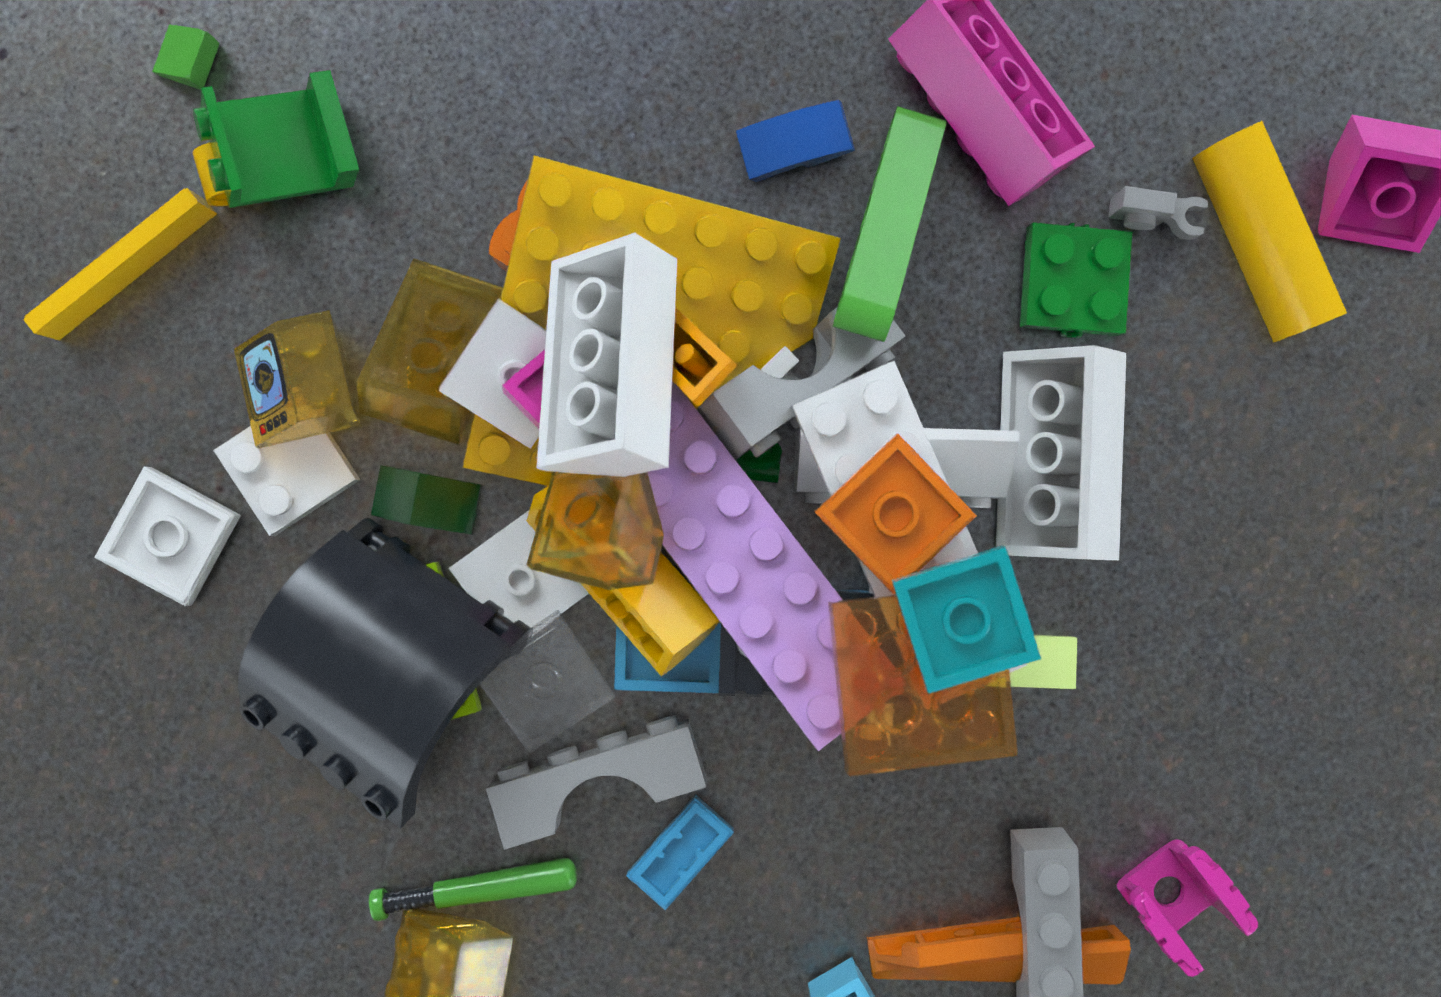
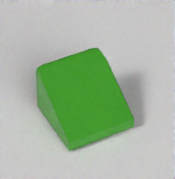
(186, 55)

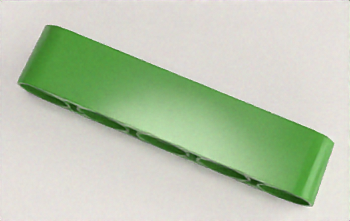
(890, 225)

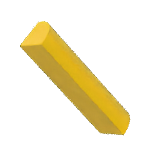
(1268, 233)
(658, 618)

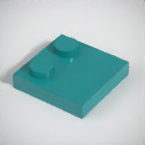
(966, 619)

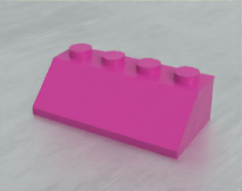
(990, 94)

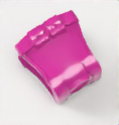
(1201, 885)

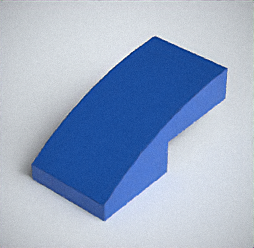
(795, 139)

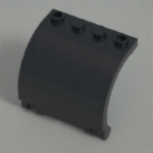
(370, 664)

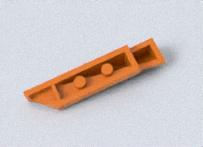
(987, 953)

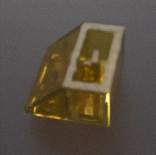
(448, 957)

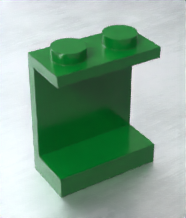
(277, 143)

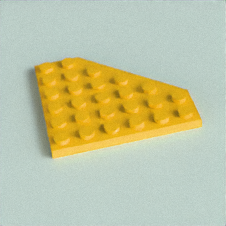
(737, 279)

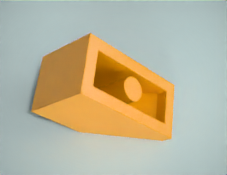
(697, 361)

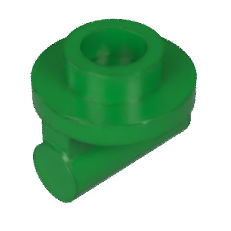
(763, 468)

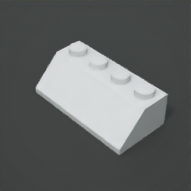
(609, 360)
(1068, 452)
(973, 462)

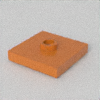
(895, 512)

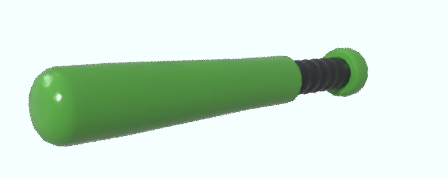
(490, 886)

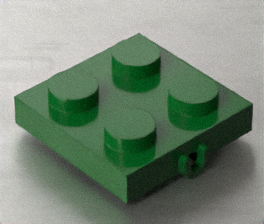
(1076, 279)

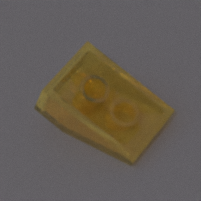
(418, 347)

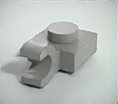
(1146, 208)

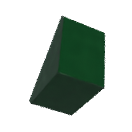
(426, 500)

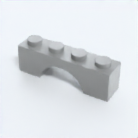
(756, 405)
(531, 800)
(1049, 907)

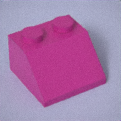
(1383, 184)

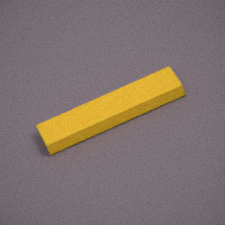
(120, 265)

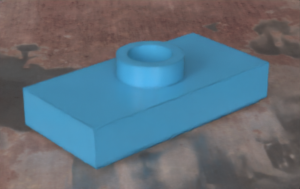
(680, 852)

